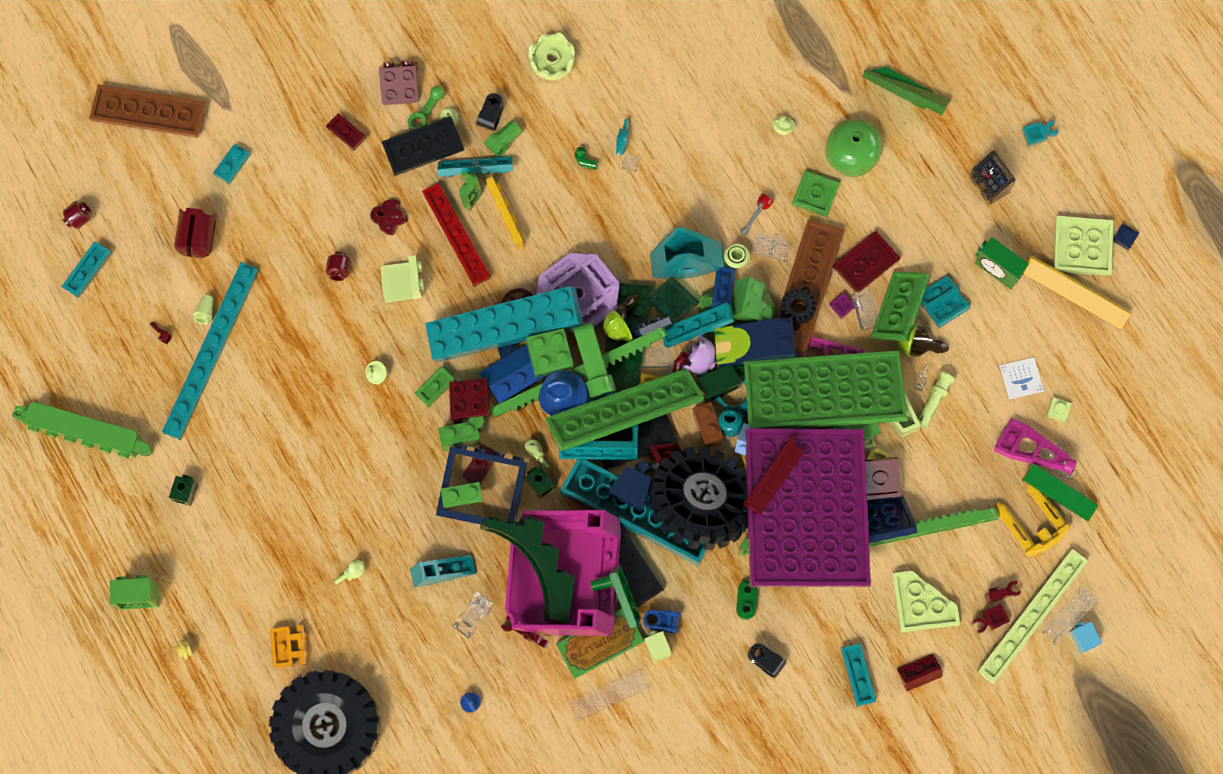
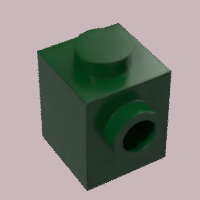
(539, 481)
(183, 490)

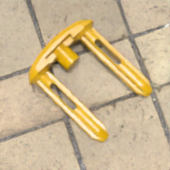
(1044, 535)

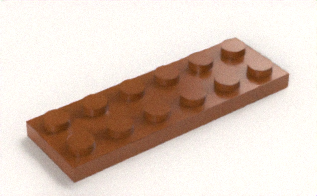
(148, 111)

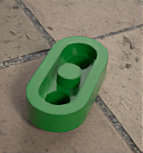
(746, 599)

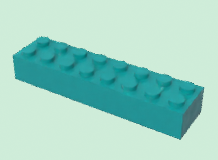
(503, 324)
(589, 487)

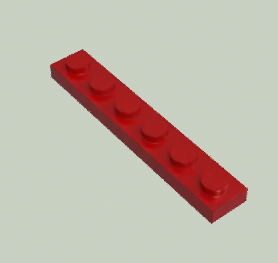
(456, 234)

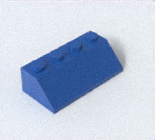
(510, 375)

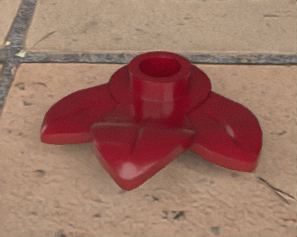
(391, 216)

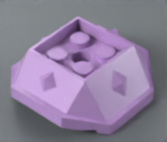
(588, 277)

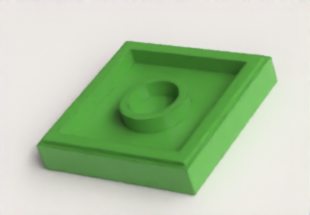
(815, 193)

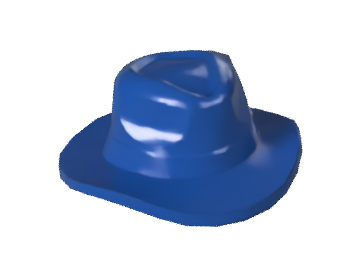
(562, 392)

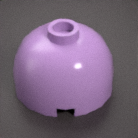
(700, 356)

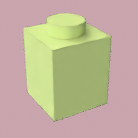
(657, 646)

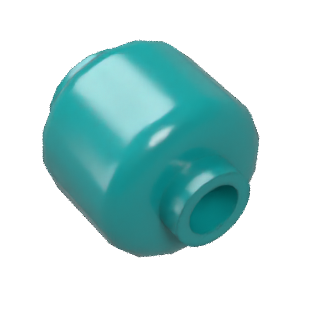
(730, 422)

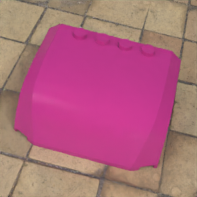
(589, 551)

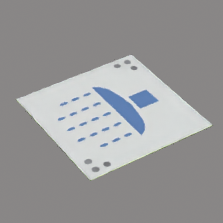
(1021, 378)

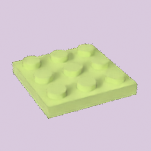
(1083, 245)

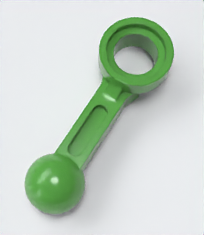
(436, 94)

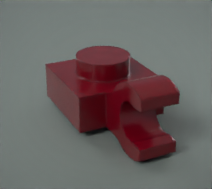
(997, 593)

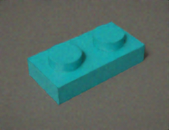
(232, 163)

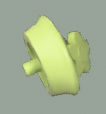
(783, 125)
(376, 372)

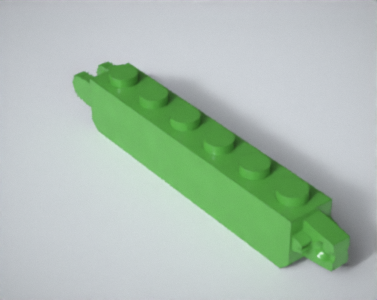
(82, 429)

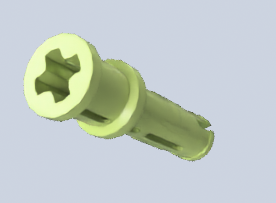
(938, 392)

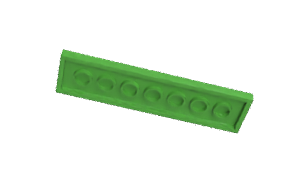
(624, 409)

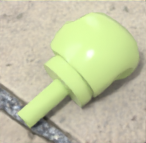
(535, 449)
(355, 570)

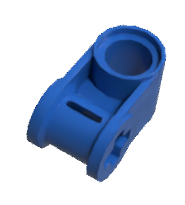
(663, 621)

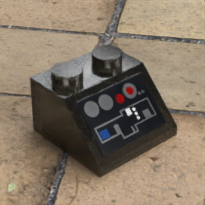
(992, 177)

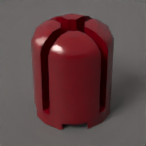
(195, 233)

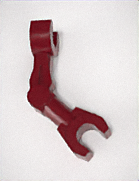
(527, 635)

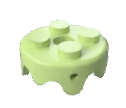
(547, 46)

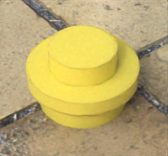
(183, 650)

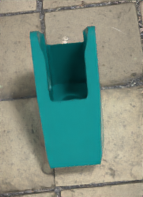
(686, 255)

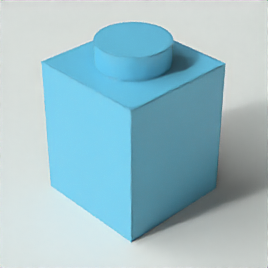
(1085, 636)

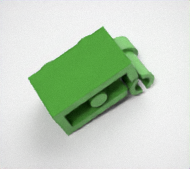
(462, 434)

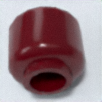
(76, 214)
(338, 266)

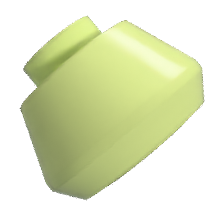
(736, 255)

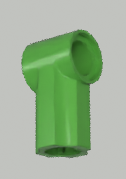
(500, 141)

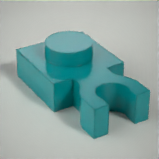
(1037, 133)

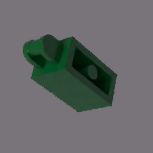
(720, 381)

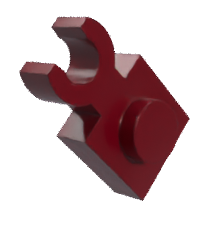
(993, 618)

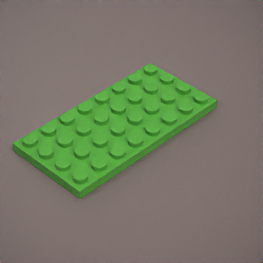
(825, 391)

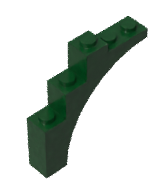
(555, 584)

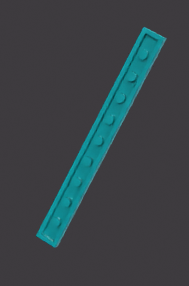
(210, 351)

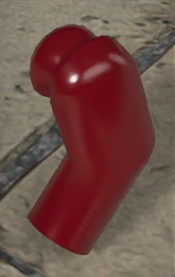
(679, 361)

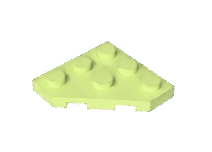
(921, 604)

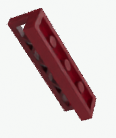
(774, 477)

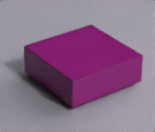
(842, 305)

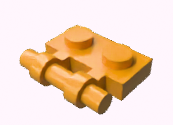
(282, 647)

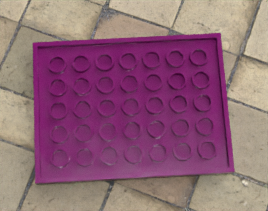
(819, 516)

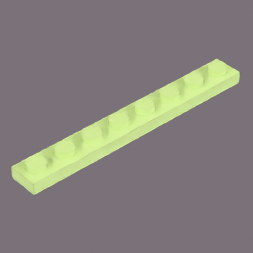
(1032, 616)

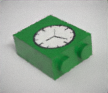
(1000, 262)

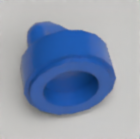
(470, 702)

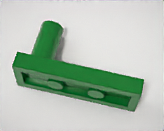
(617, 579)

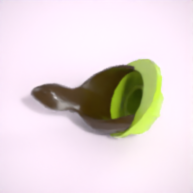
(615, 322)
(920, 343)

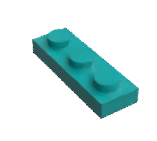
(86, 269)
(858, 675)

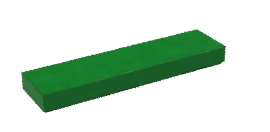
(1060, 492)

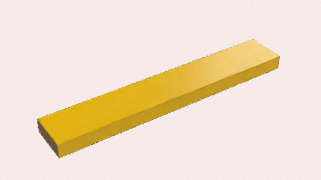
(1077, 292)

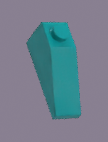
(442, 570)

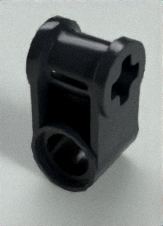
(490, 115)
(770, 661)

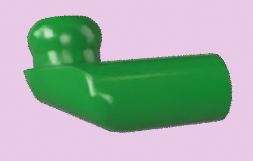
(583, 160)

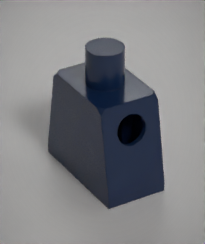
(632, 486)

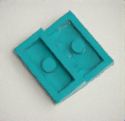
(944, 302)

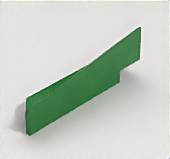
(907, 89)

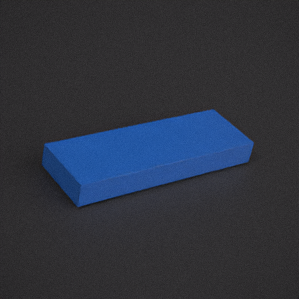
(723, 286)

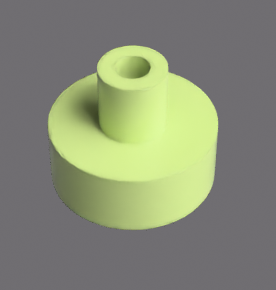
(450, 112)

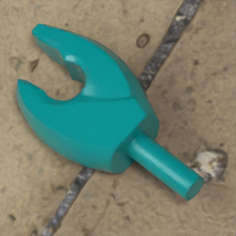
(622, 138)

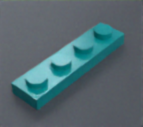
(479, 165)
(698, 325)

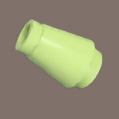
(204, 310)

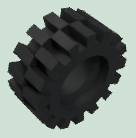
(802, 296)

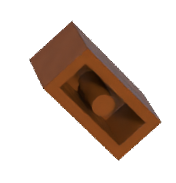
(707, 425)

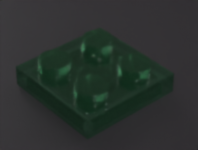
(672, 300)

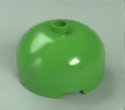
(853, 147)

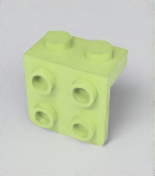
(402, 280)

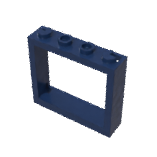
(481, 454)

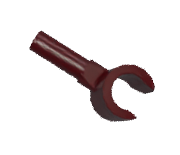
(164, 336)

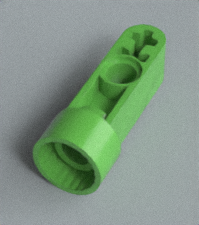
(599, 381)

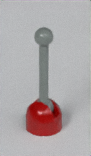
(763, 202)

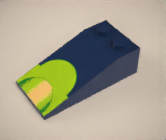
(755, 342)

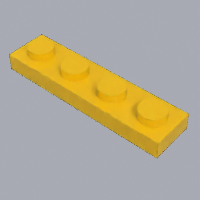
(508, 219)

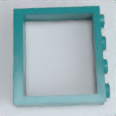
(604, 449)

